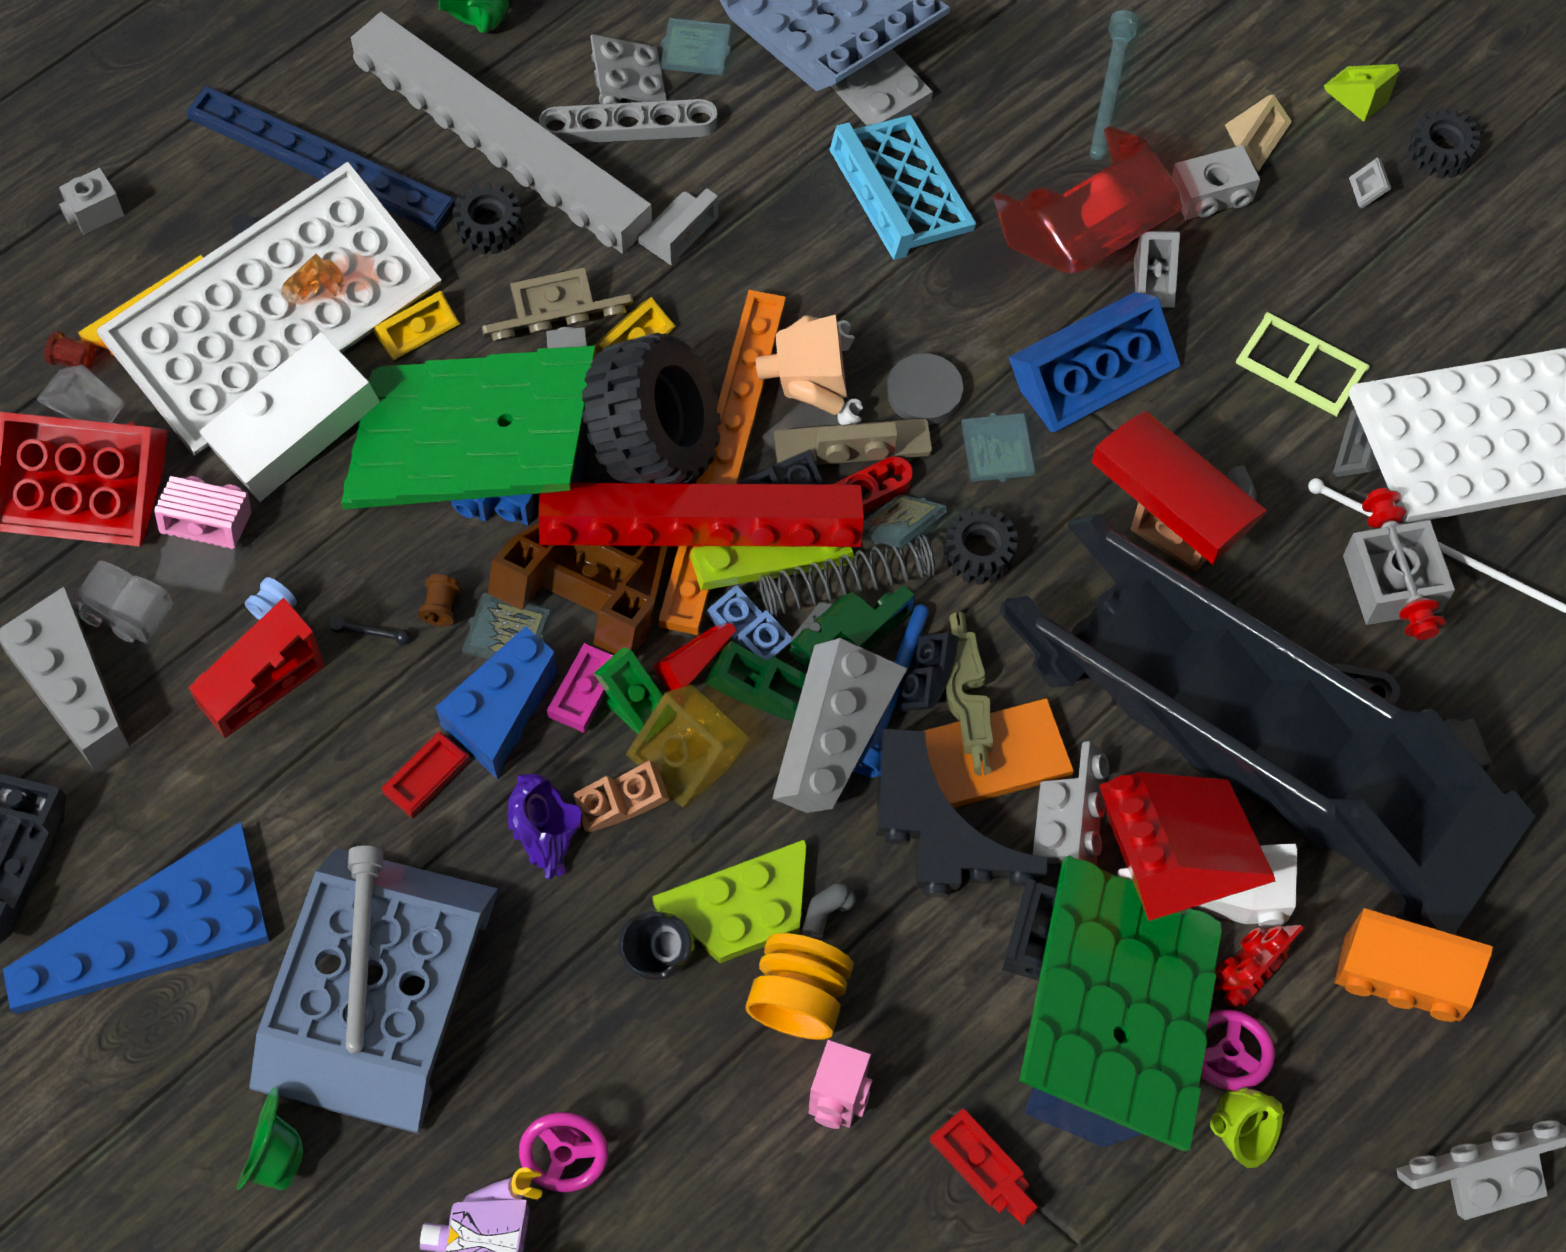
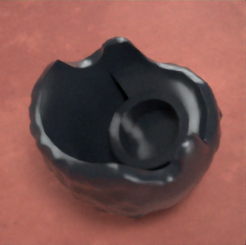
(656, 945)

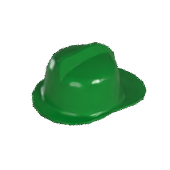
(274, 1150)

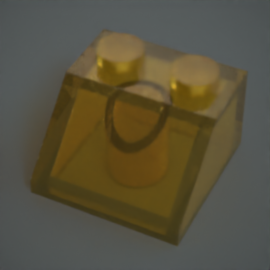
(688, 743)

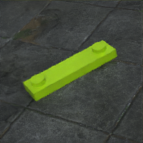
(743, 564)

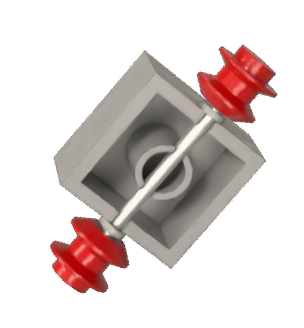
(1398, 568)

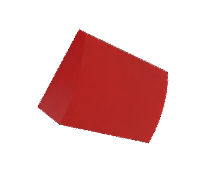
(1177, 485)

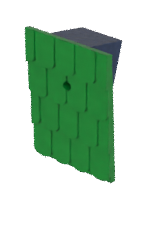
(473, 429)
(1119, 1013)

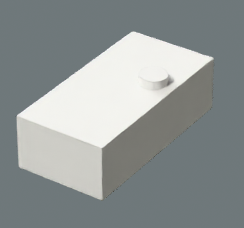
(290, 416)

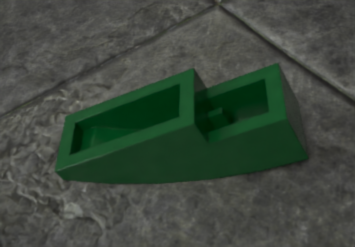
(756, 681)

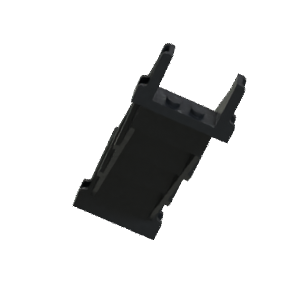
(1285, 729)

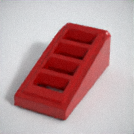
(687, 662)

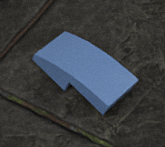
(754, 629)

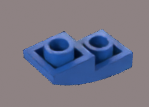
(508, 507)

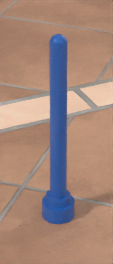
(869, 760)

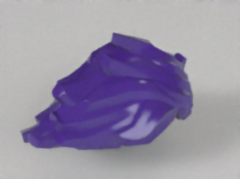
(542, 822)

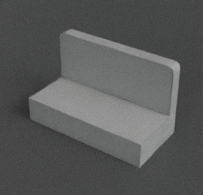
(680, 225)

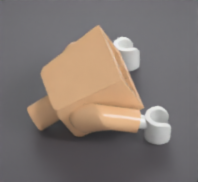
(813, 366)

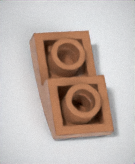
(621, 798)

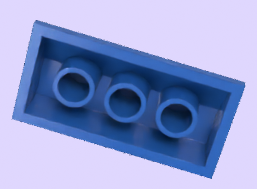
(1095, 360)

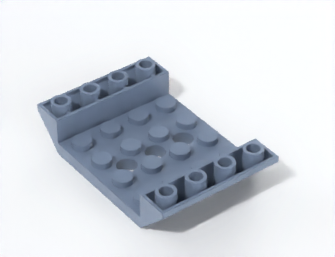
(834, 43)
(418, 928)

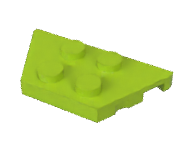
(742, 904)

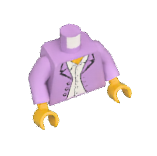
(486, 1219)

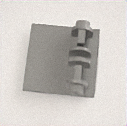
(626, 71)

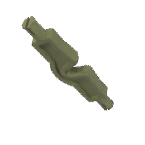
(970, 710)

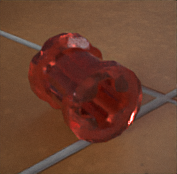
(69, 351)

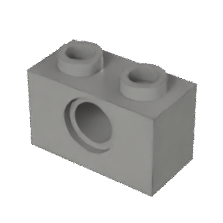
(1216, 182)

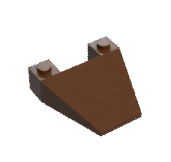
(608, 580)

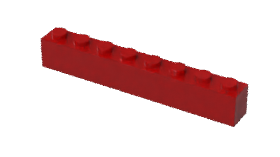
(702, 515)

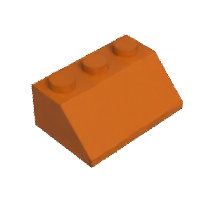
(1412, 965)

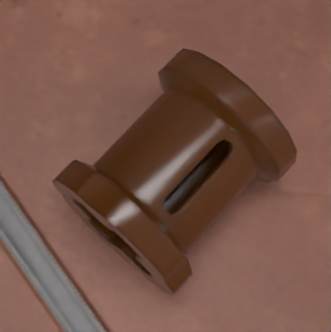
(439, 600)

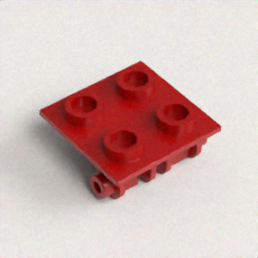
(1258, 958)

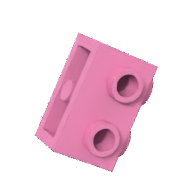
(840, 1086)

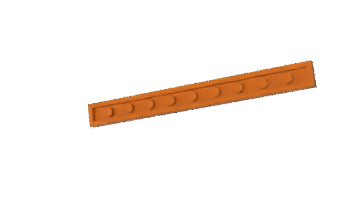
(738, 408)

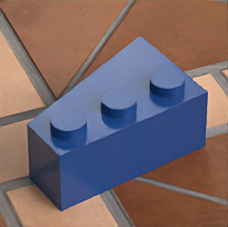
(498, 699)

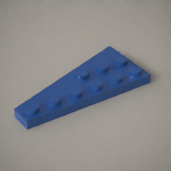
(171, 920)

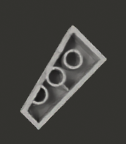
(61, 669)
(833, 722)

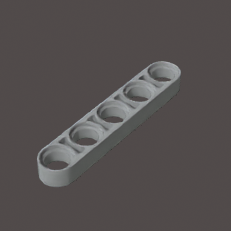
(644, 112)

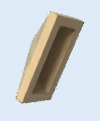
(1259, 129)

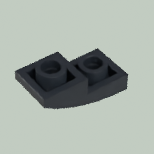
(797, 469)
(933, 666)

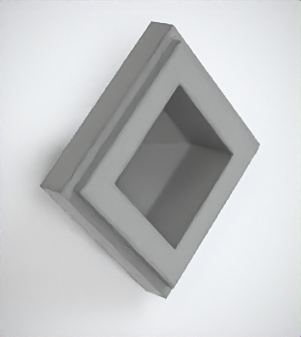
(1370, 183)

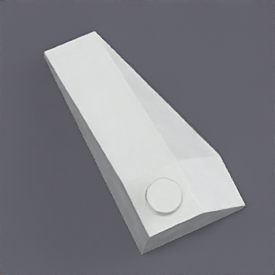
(1266, 905)

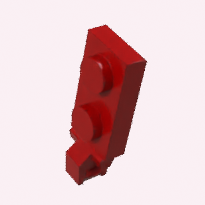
(984, 1166)

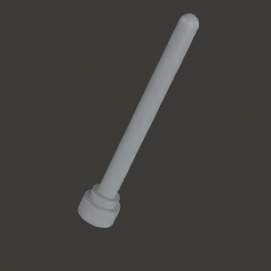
(365, 865)

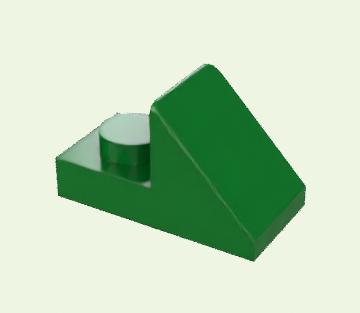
(628, 689)

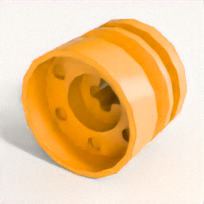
(799, 986)

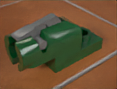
(851, 621)

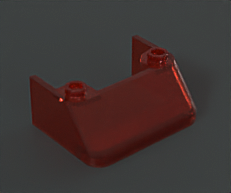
(1096, 215)

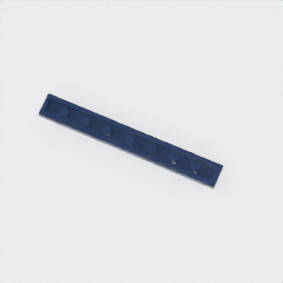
(318, 156)

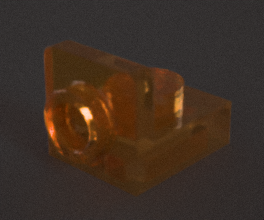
(305, 280)

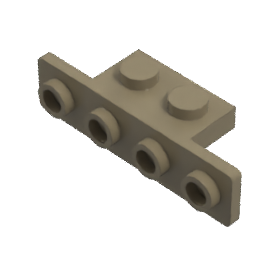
(553, 300)
(856, 441)

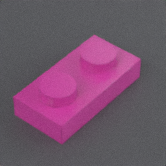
(580, 690)

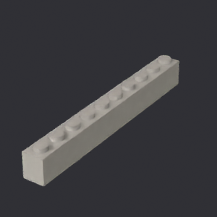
(502, 133)

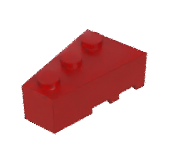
(258, 669)

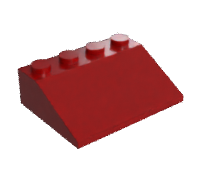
(78, 478)
(1183, 840)

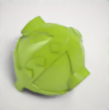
(1245, 1128)

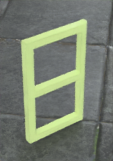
(1289, 383)

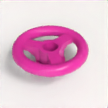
(1225, 1067)
(565, 1130)

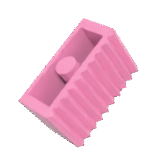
(203, 511)

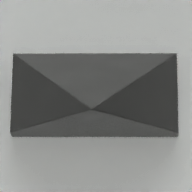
(1355, 450)

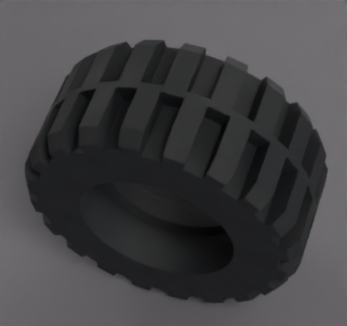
(651, 411)

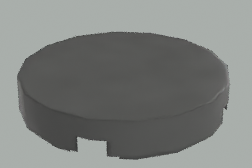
(925, 388)

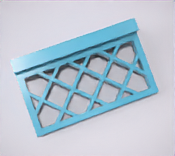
(877, 199)

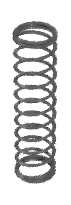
(922, 553)

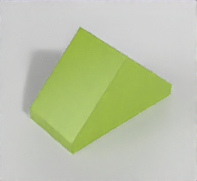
(1364, 88)

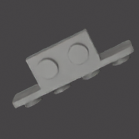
(1072, 811)
(1490, 1173)

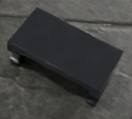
(1030, 931)

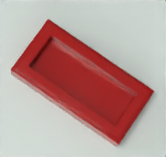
(425, 774)

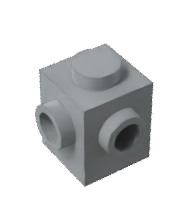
(90, 201)

